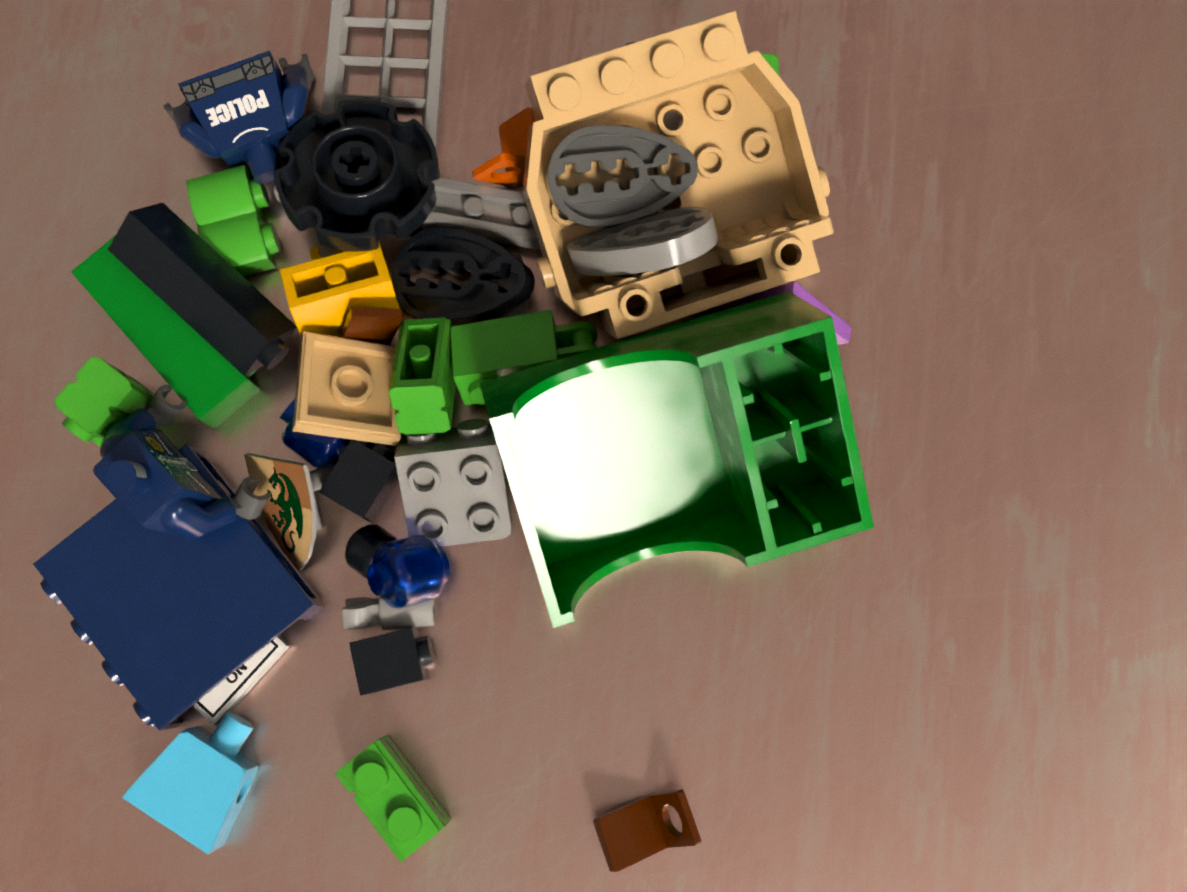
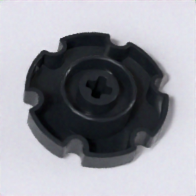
(357, 175)

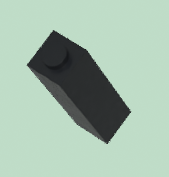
(202, 288)

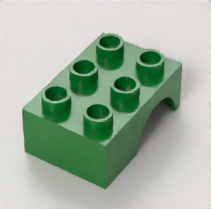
(682, 442)

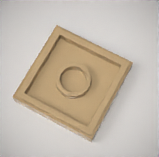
(345, 389)

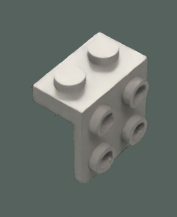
(454, 485)

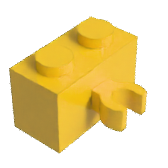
(329, 286)

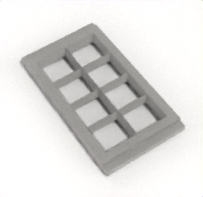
(434, 63)

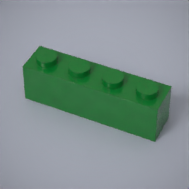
(171, 345)

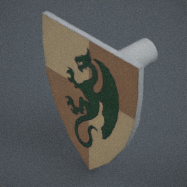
(292, 506)

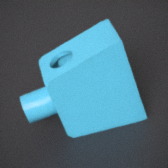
(198, 783)

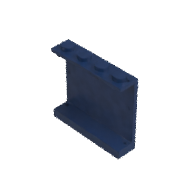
(173, 608)

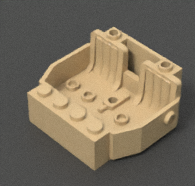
(749, 155)

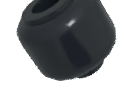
(362, 546)

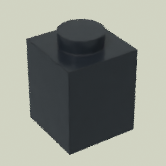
(362, 479)
(392, 660)

